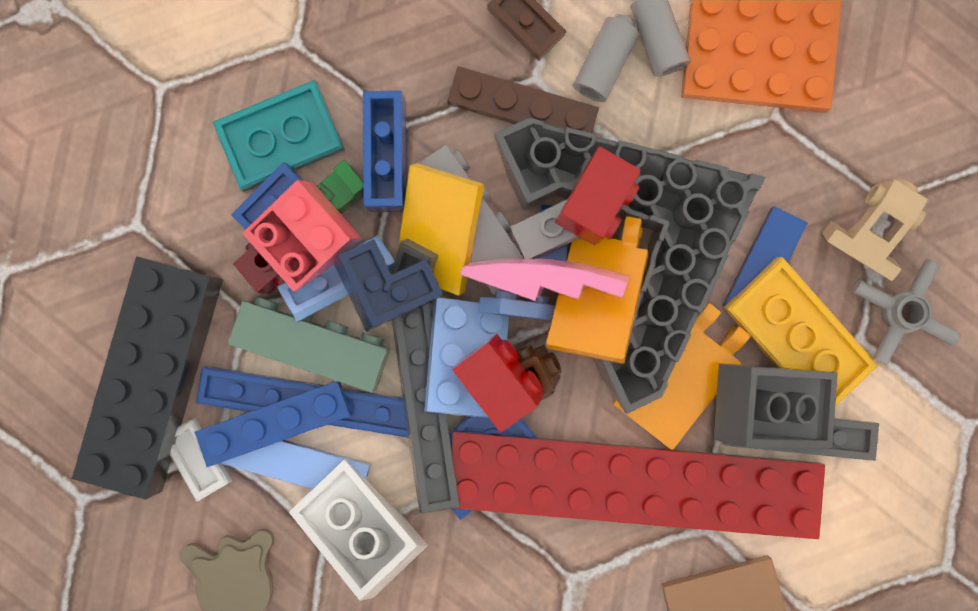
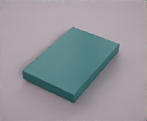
(278, 130)

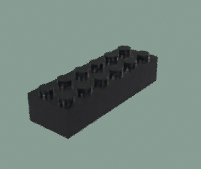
(147, 378)

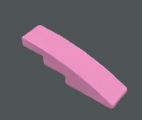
(529, 276)

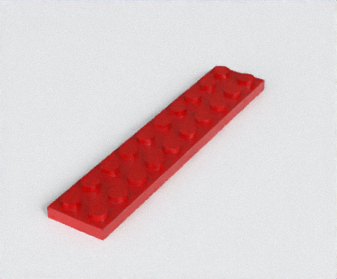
(638, 485)

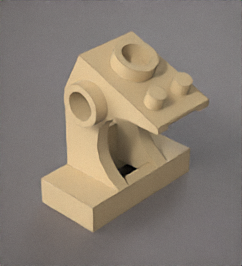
(897, 199)

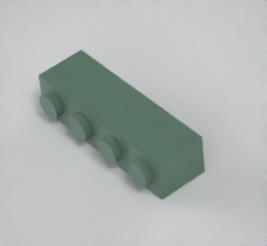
(310, 345)

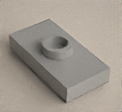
(540, 234)

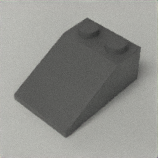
(775, 407)

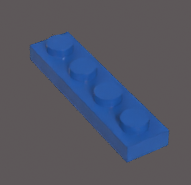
(273, 423)

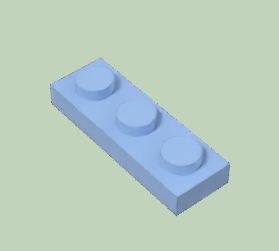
(323, 289)

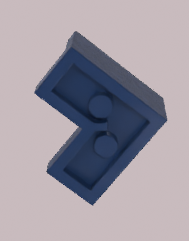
(376, 292)

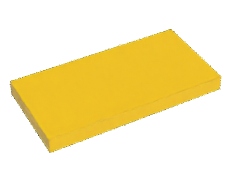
(798, 328)

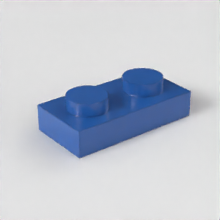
(265, 195)

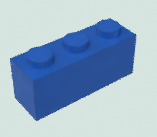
(384, 151)

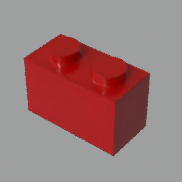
(598, 197)
(499, 382)

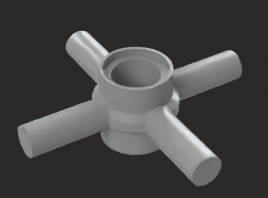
(919, 312)

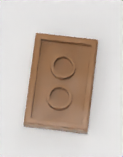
(736, 587)

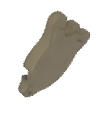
(235, 576)

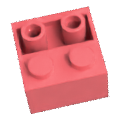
(301, 234)

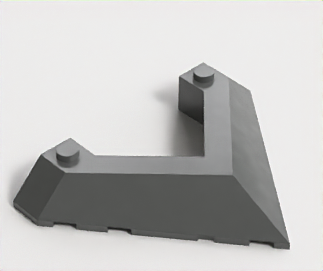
(694, 221)

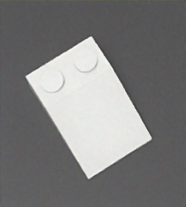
(357, 531)

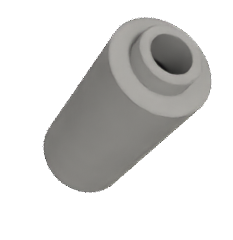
(660, 36)
(606, 58)

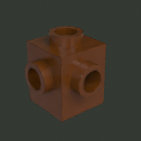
(545, 365)

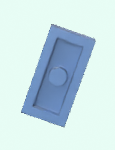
(507, 304)

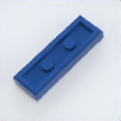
(775, 239)

